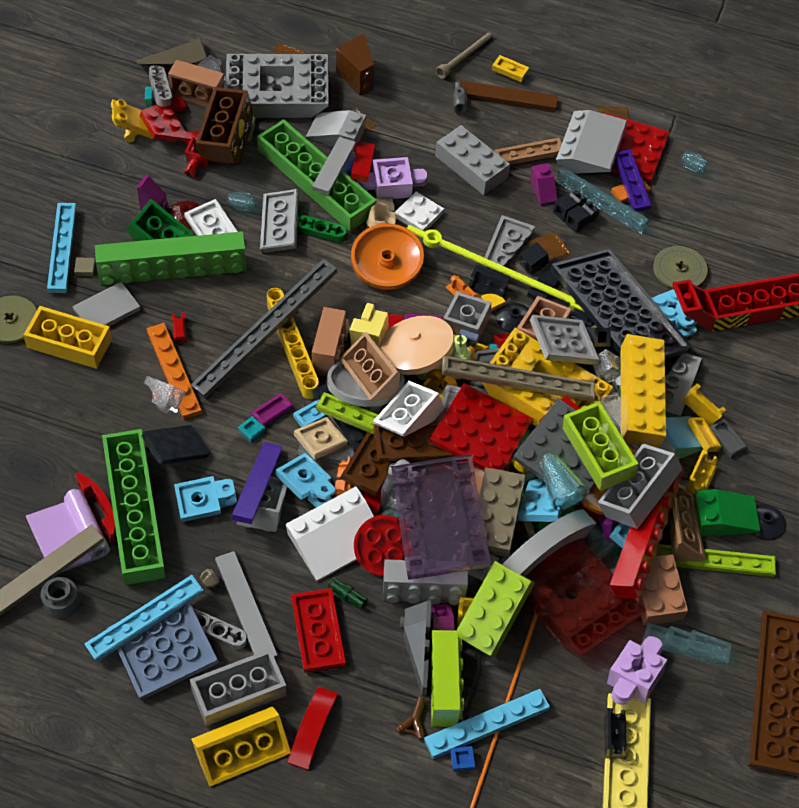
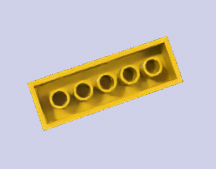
(643, 391)

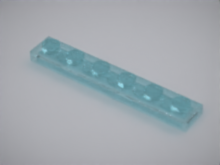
(602, 200)

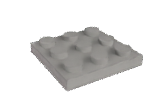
(564, 340)

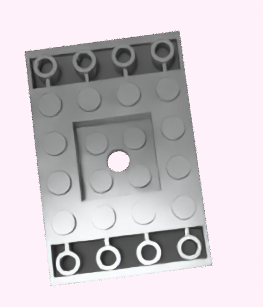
(298, 76)

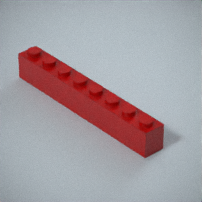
(641, 547)

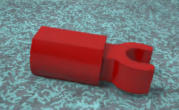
(179, 329)

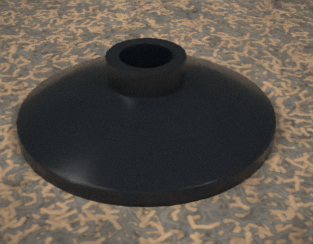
(506, 318)
(770, 528)

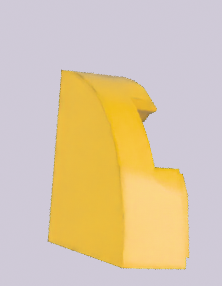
(496, 301)

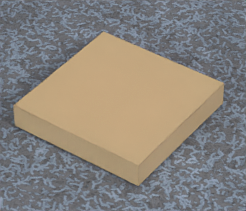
(320, 438)

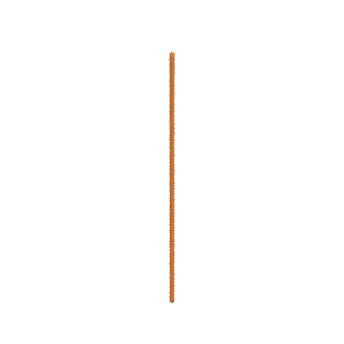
(507, 700)

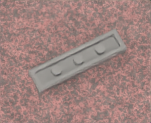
(333, 166)

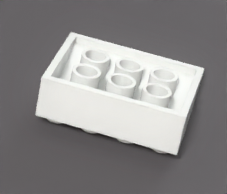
(328, 533)

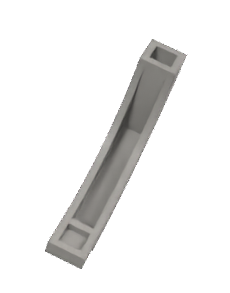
(548, 540)

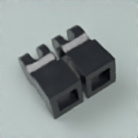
(575, 210)

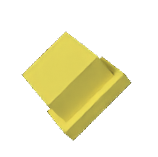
(372, 322)

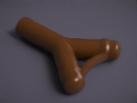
(414, 720)

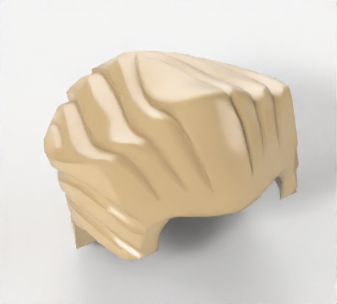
(380, 215)

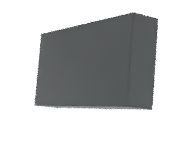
(728, 438)

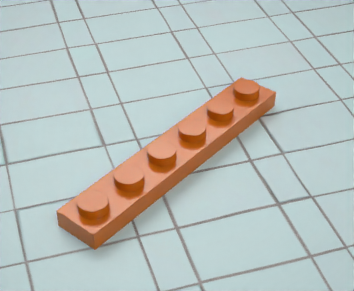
(173, 369)

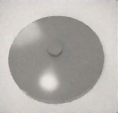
(346, 388)

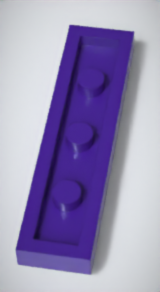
(632, 181)

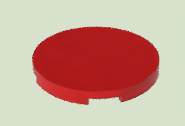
(378, 541)

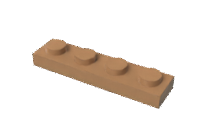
(530, 151)

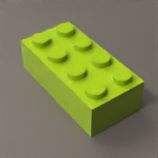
(600, 446)
(494, 608)
(446, 678)

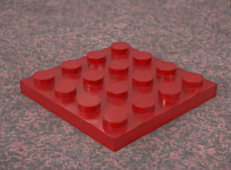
(646, 146)
(481, 428)

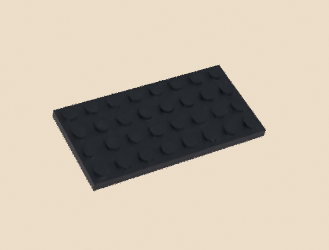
(617, 301)

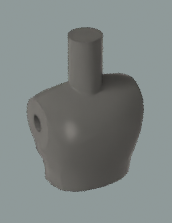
(459, 99)

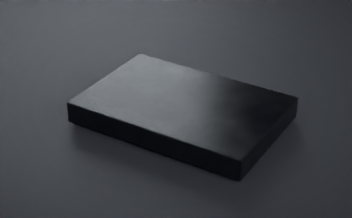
(175, 444)

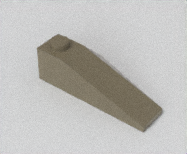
(190, 52)

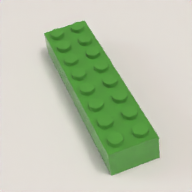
(303, 163)
(170, 258)
(133, 507)

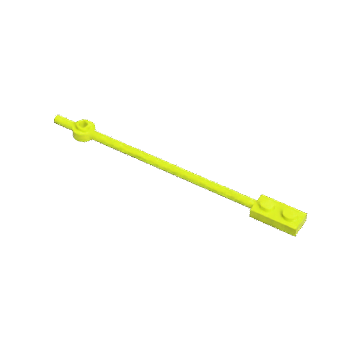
(433, 239)

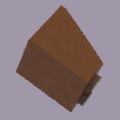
(356, 64)

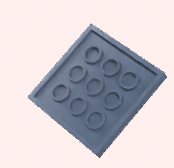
(167, 653)

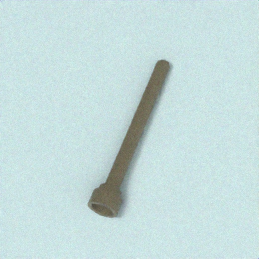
(444, 69)

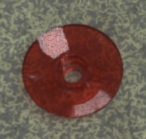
(178, 209)

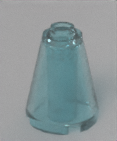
(561, 482)

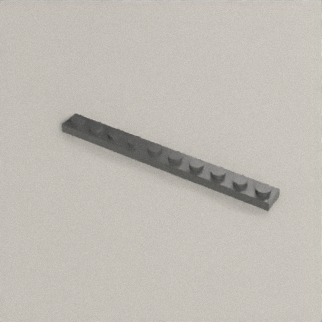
(264, 328)

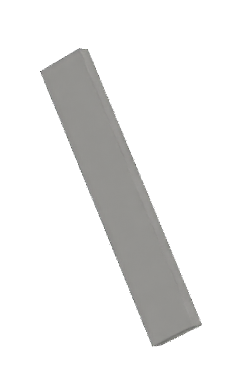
(244, 604)

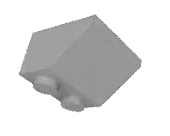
(468, 314)

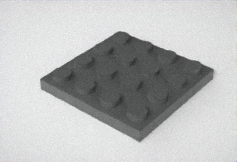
(550, 437)

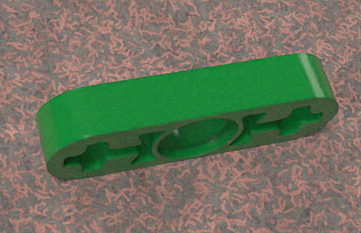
(333, 227)

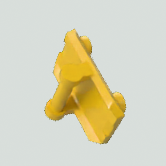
(128, 119)

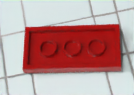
(318, 630)

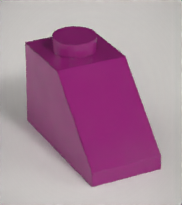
(543, 184)
(149, 190)
(441, 617)

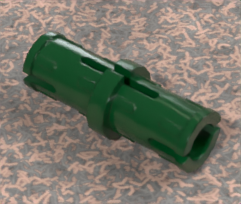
(347, 592)

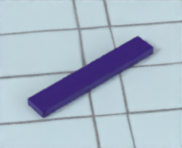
(257, 483)

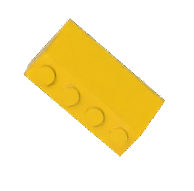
(241, 746)

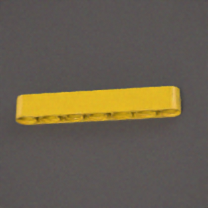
(295, 348)

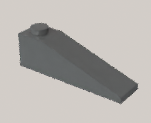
(416, 634)

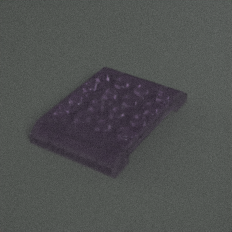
(440, 517)

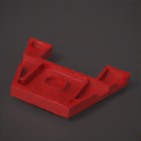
(164, 124)

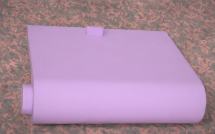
(62, 522)

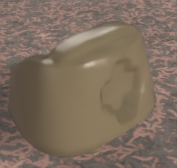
(209, 578)

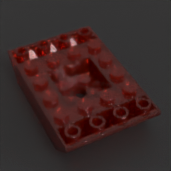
(594, 613)

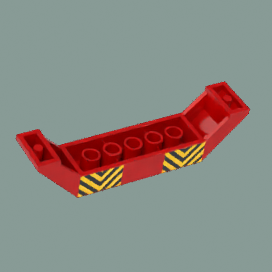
(740, 303)

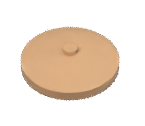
(418, 344)

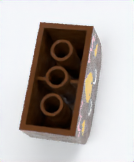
(225, 126)

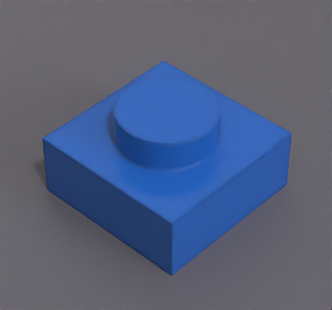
(462, 759)

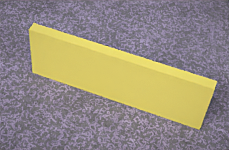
(628, 778)

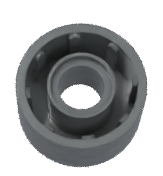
(63, 606)

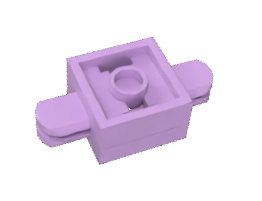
(396, 171)
(637, 671)

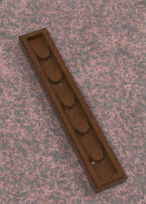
(510, 96)

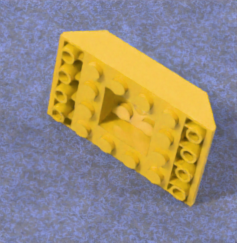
(525, 353)

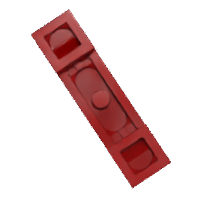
(91, 489)
(311, 728)

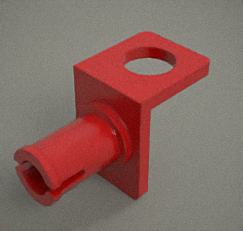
(194, 159)

